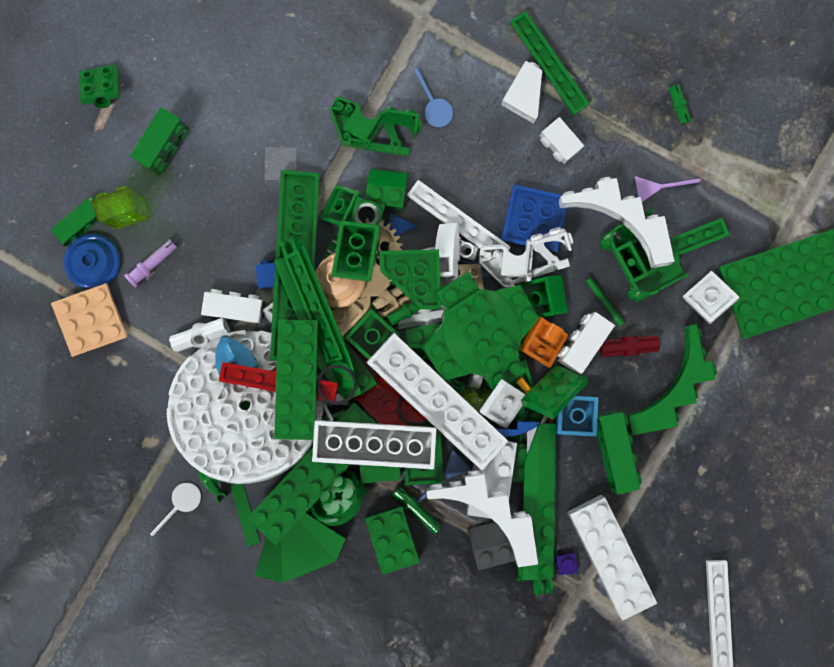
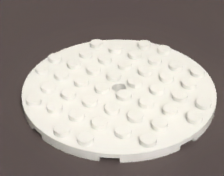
(214, 429)

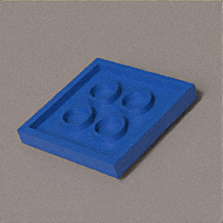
(532, 213)

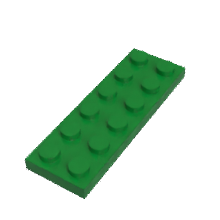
(296, 379)

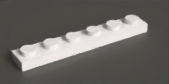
(449, 213)
(719, 613)

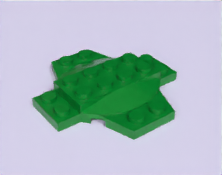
(480, 331)

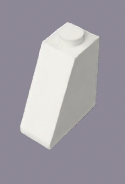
(525, 92)

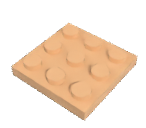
(89, 319)

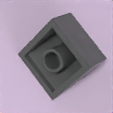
(490, 545)

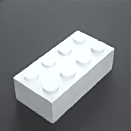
(497, 475)

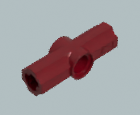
(630, 346)

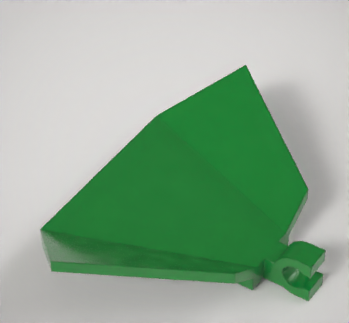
(300, 551)

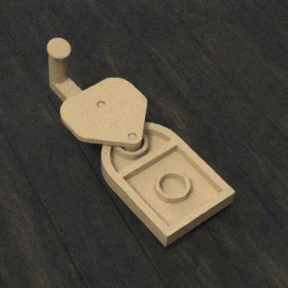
(350, 315)

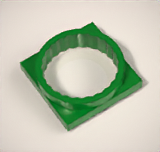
(360, 202)

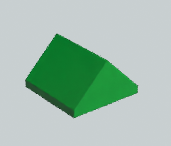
(340, 205)

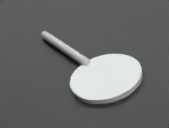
(184, 498)

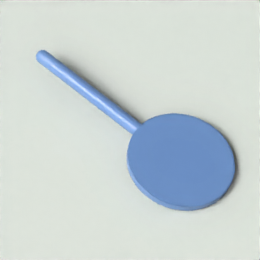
(438, 111)

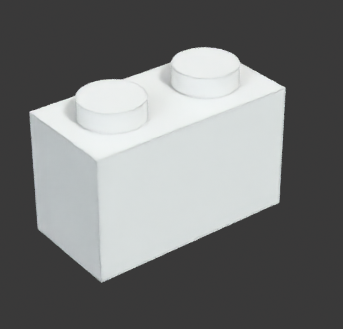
(561, 141)

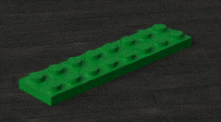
(300, 488)

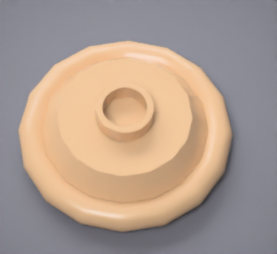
(337, 290)

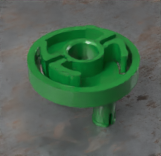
(320, 514)

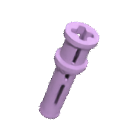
(143, 269)

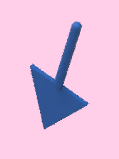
(399, 224)

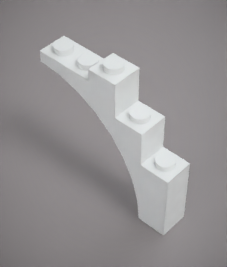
(606, 198)
(516, 527)

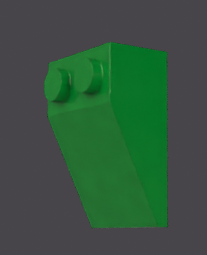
(356, 251)

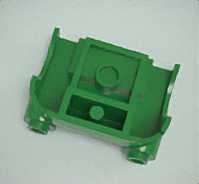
(635, 263)

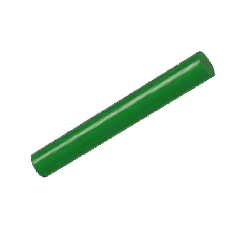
(605, 302)

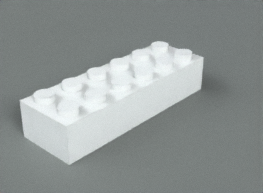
(374, 444)
(612, 557)

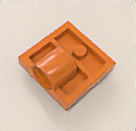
(544, 342)

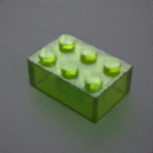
(120, 208)

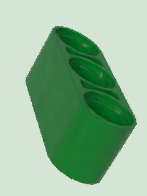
(75, 223)

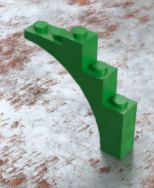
(682, 392)

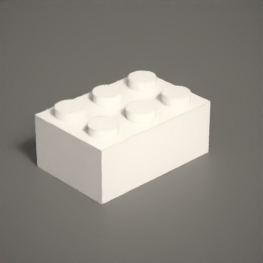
(585, 342)

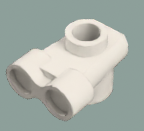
(466, 245)

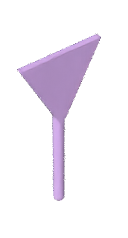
(647, 188)

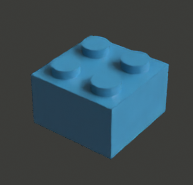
(578, 417)

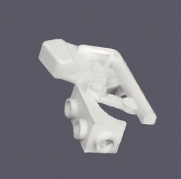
(513, 269)

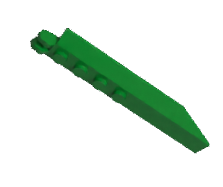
(311, 304)
(541, 504)

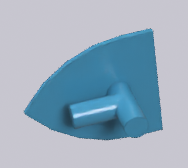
(233, 352)

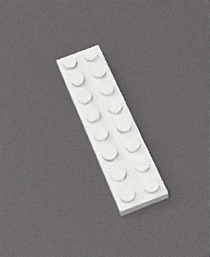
(437, 401)

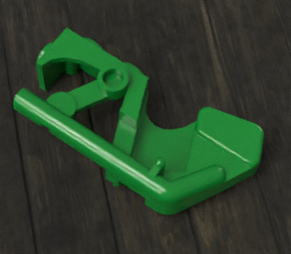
(359, 132)

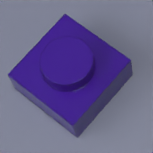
(566, 563)

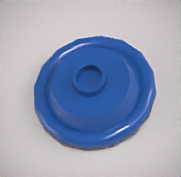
(92, 261)

